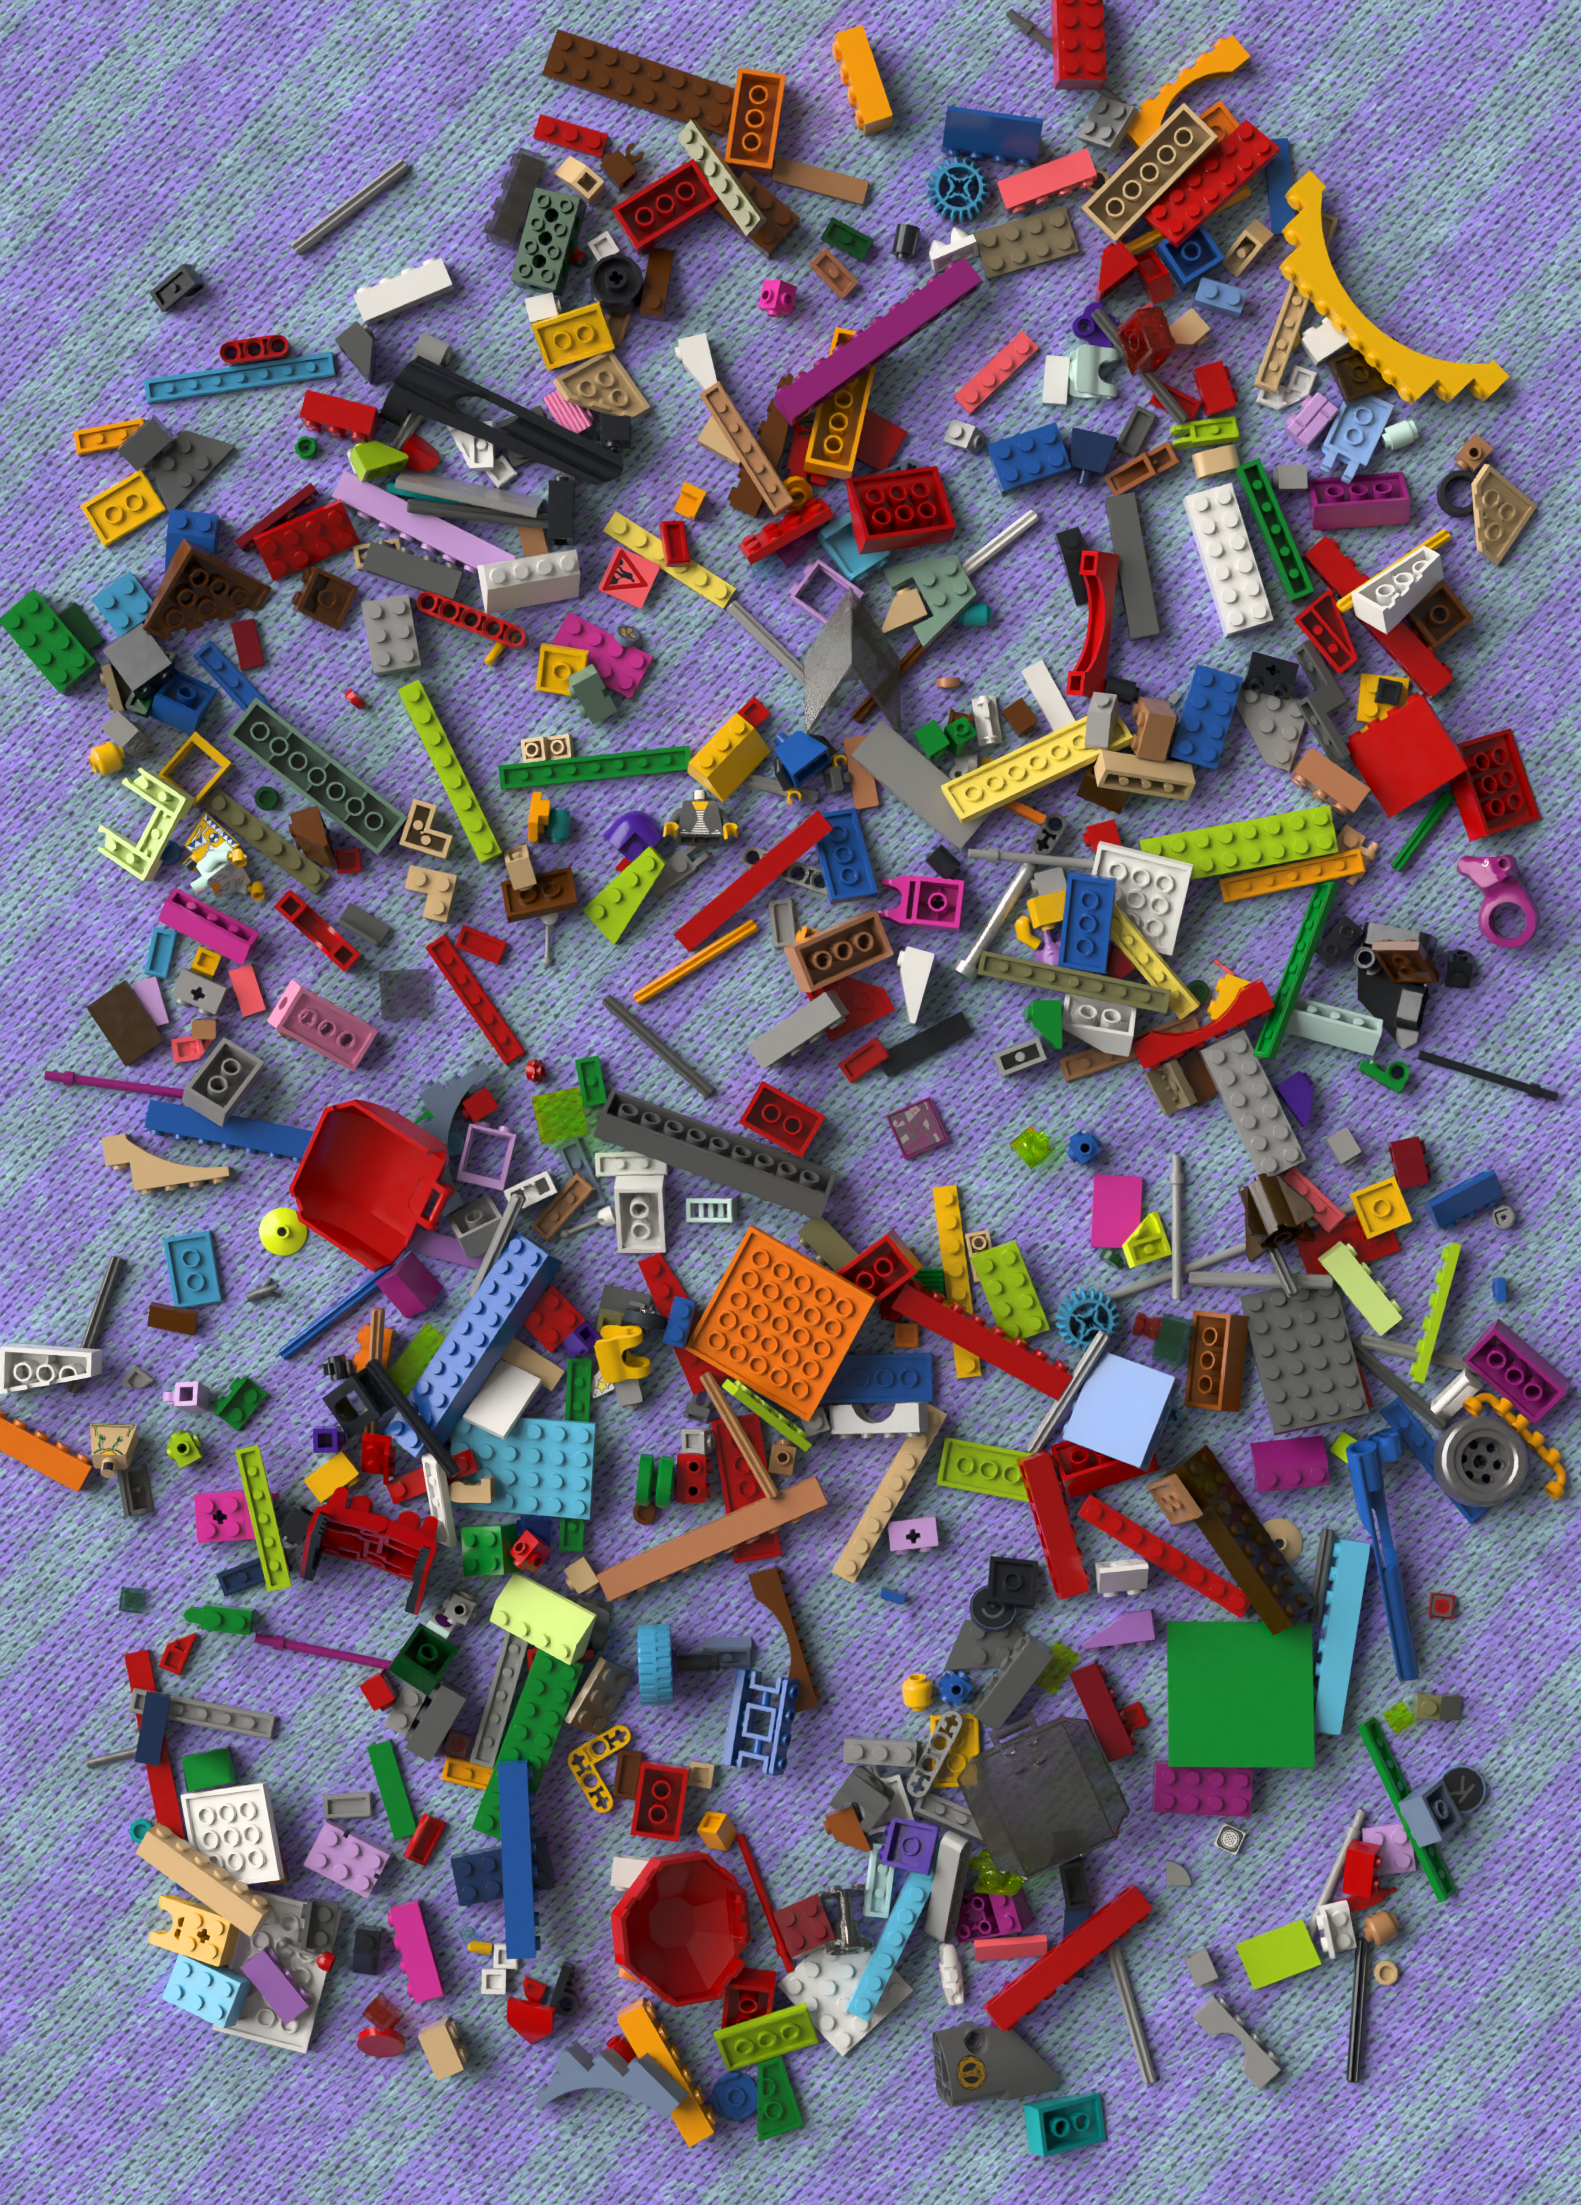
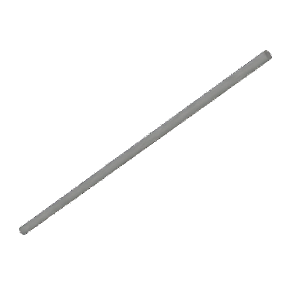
(1187, 1268)

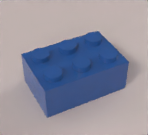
(1028, 458)

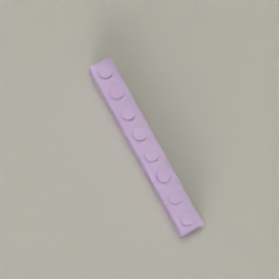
(426, 529)

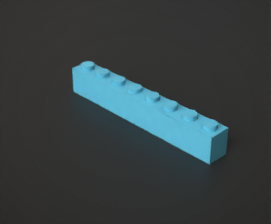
(1339, 1634)
(891, 1942)

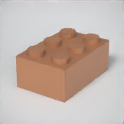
(1329, 783)

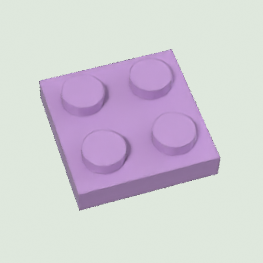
(1395, 1847)

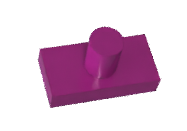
(796, 548)

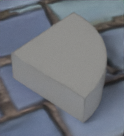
(136, 1378)
(1176, 1874)

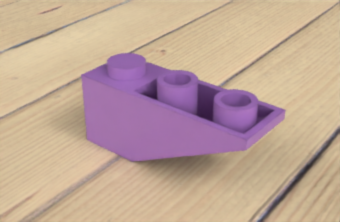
(1127, 1628)

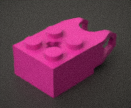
(917, 899)
(234, 1505)

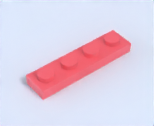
(996, 372)

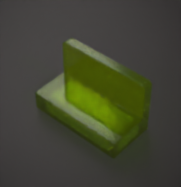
(1057, 1668)

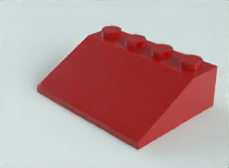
(899, 510)
(1495, 789)

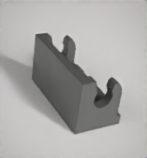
(135, 1490)

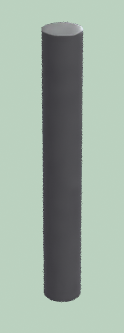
(111, 1757)

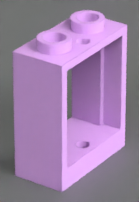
(810, 572)
(483, 1127)

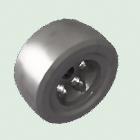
(1507, 1450)

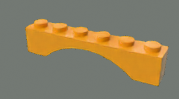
(1220, 63)

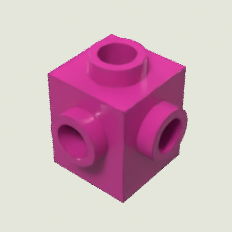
(777, 298)

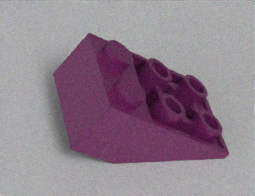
(991, 1915)

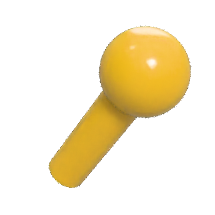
(496, 651)

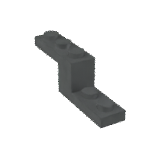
(1322, 701)

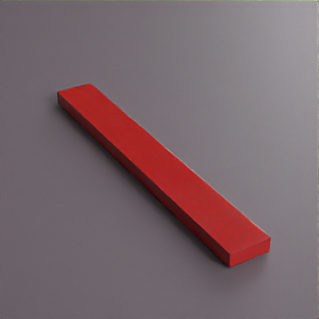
(753, 880)
(160, 1777)

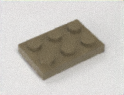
(599, 1696)

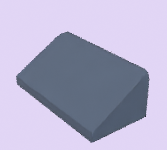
(731, 1650)

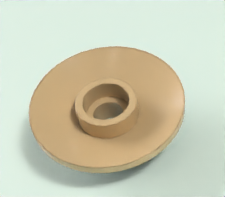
(1290, 1535)

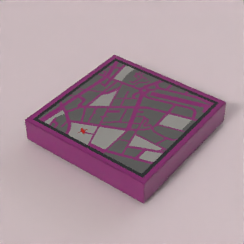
(917, 1128)

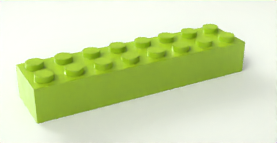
(1250, 843)

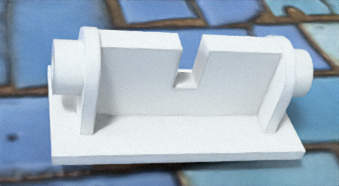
(986, 720)

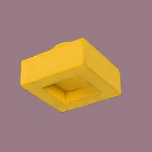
(205, 962)

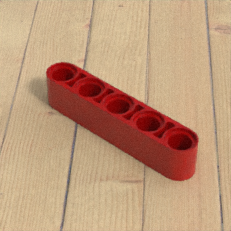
(462, 616)

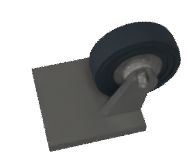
(634, 1306)

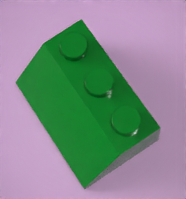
(1046, 1021)

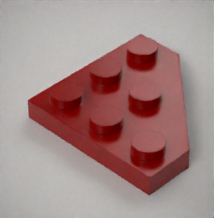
(862, 1000)

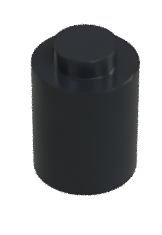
(905, 242)
(1124, 689)
(944, 863)

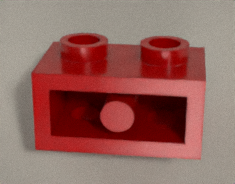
(688, 1477)

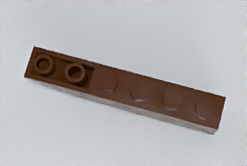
(772, 441)

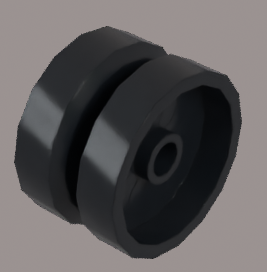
(616, 284)

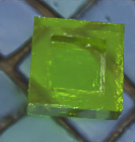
(1398, 1717)

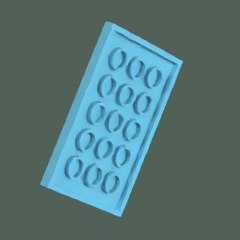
(537, 1469)

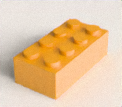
(863, 80)

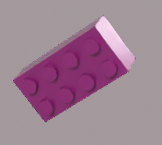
(1202, 1790)

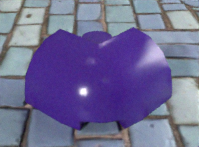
(634, 834)

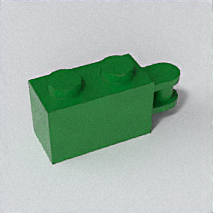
(222, 1618)

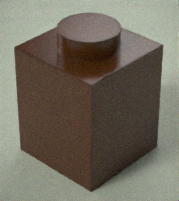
(1020, 718)

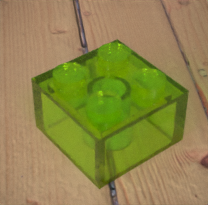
(560, 1115)

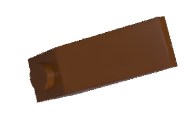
(656, 284)

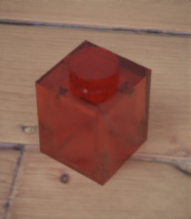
(382, 2012)

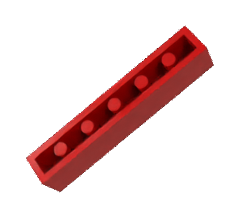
(1053, 1524)

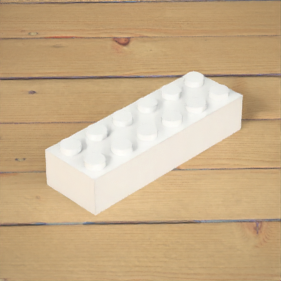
(1228, 560)

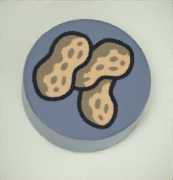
(626, 636)

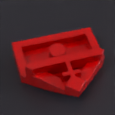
(530, 2018)

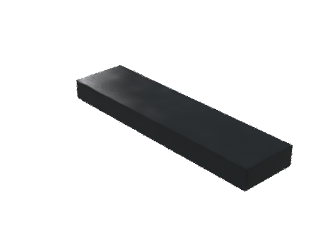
(926, 1043)

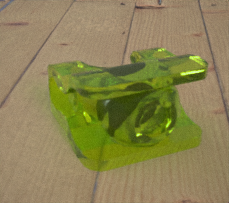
(992, 1881)

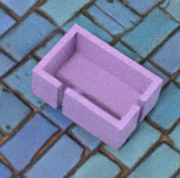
(347, 1860)

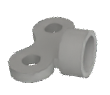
(965, 763)

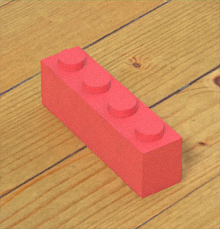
(1047, 181)

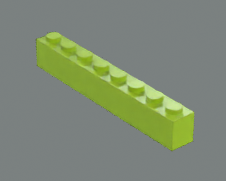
(450, 772)

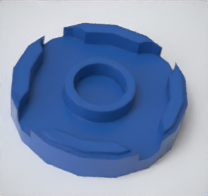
(741, 2093)

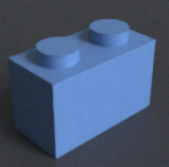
(1219, 298)

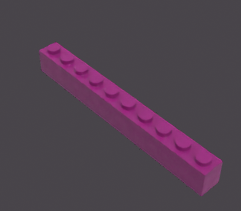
(877, 341)

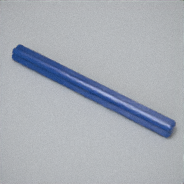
(332, 1315)

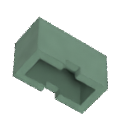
(591, 692)

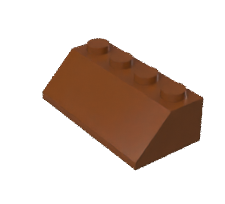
(1216, 1361)

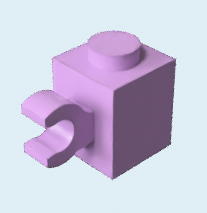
(188, 1397)

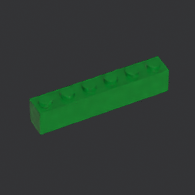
(1274, 531)

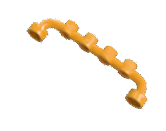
(1533, 1441)

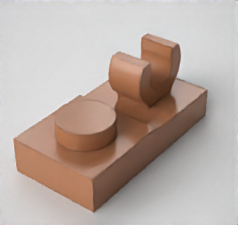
(833, 273)

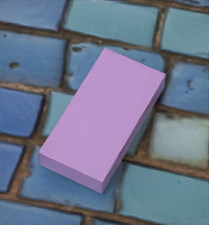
(151, 997)

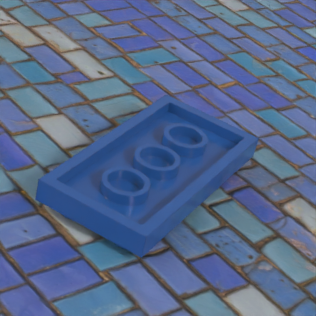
(845, 859)
(1087, 922)

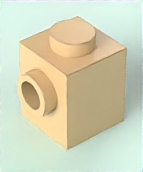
(581, 1576)

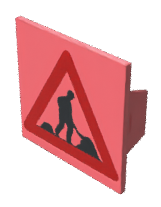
(629, 577)

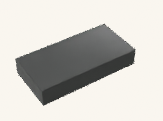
(1135, 431)

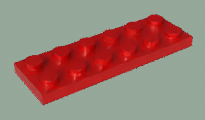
(1211, 183)
(741, 1485)

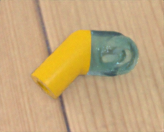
(471, 1942)

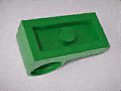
(1384, 1077)

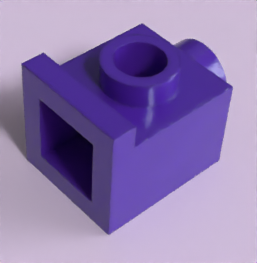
(581, 1340)

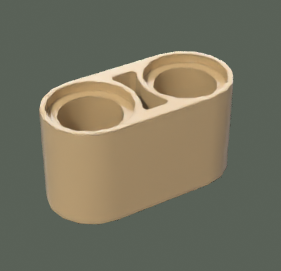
(1216, 461)

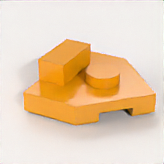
(538, 817)

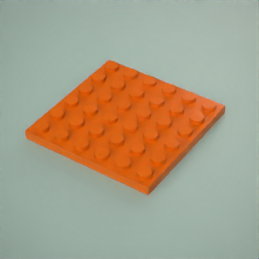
(780, 1323)

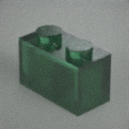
(1172, 1340)

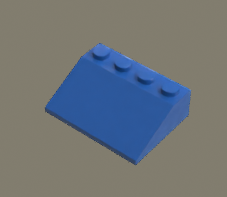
(991, 136)

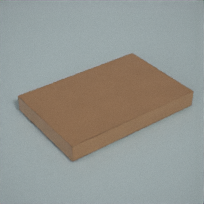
(1174, 1499)

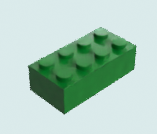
(49, 642)

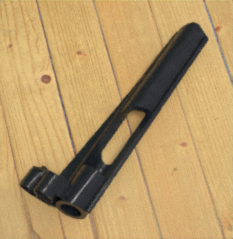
(434, 394)

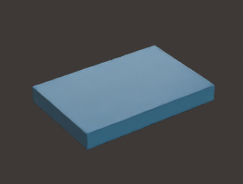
(192, 1269)

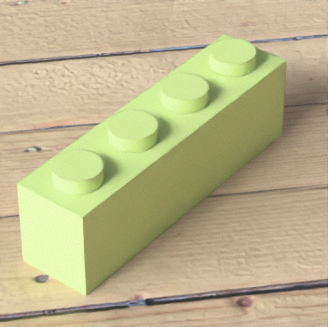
(1360, 1288)

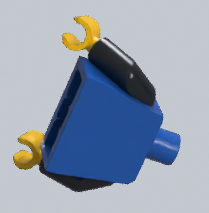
(801, 758)

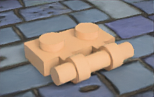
(1350, 840)

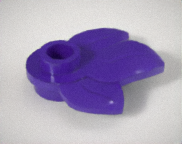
(1094, 335)

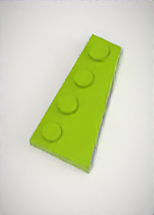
(620, 900)

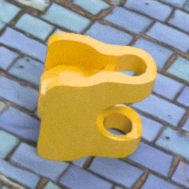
(613, 1355)

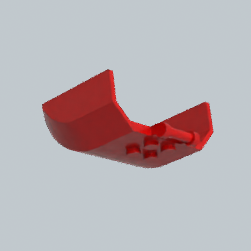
(370, 1181)

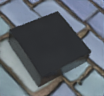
(1388, 692)

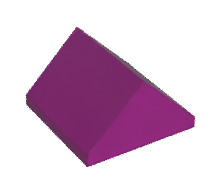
(409, 1286)

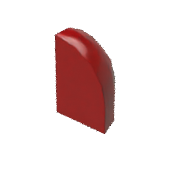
(420, 453)

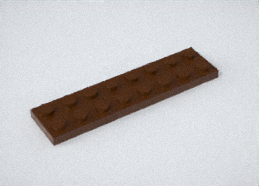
(639, 82)

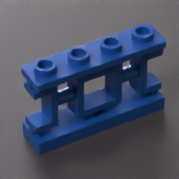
(743, 1718)

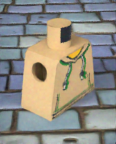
(112, 1446)

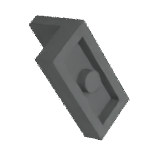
(364, 925)

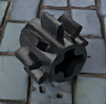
(338, 1367)

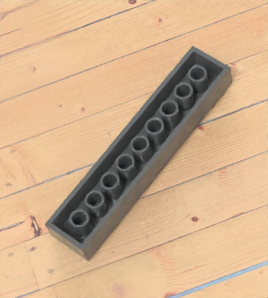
(715, 1154)

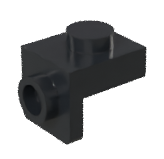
(1459, 969)

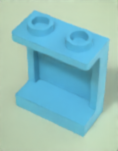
(843, 550)

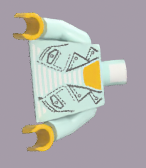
(224, 874)

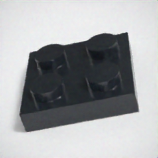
(1012, 1582)

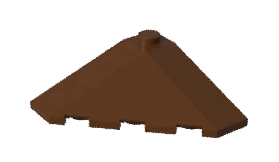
(200, 589)

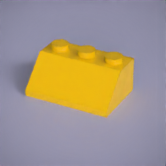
(729, 758)

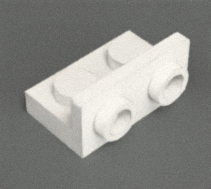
(1337, 1927)

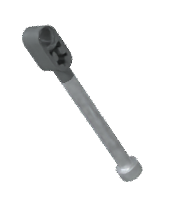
(967, 966)

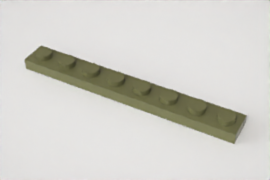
(1074, 982)

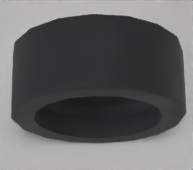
(1442, 498)

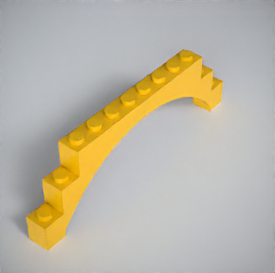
(1316, 280)

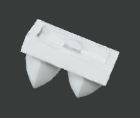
(961, 247)

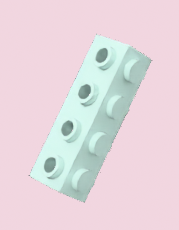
(1328, 1025)

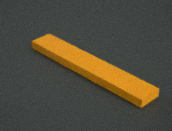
(1292, 875)

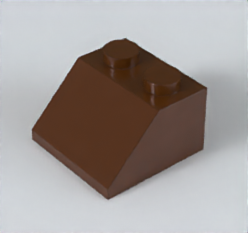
(313, 836)

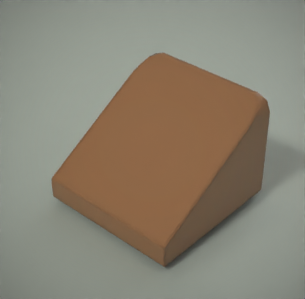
(204, 1028)

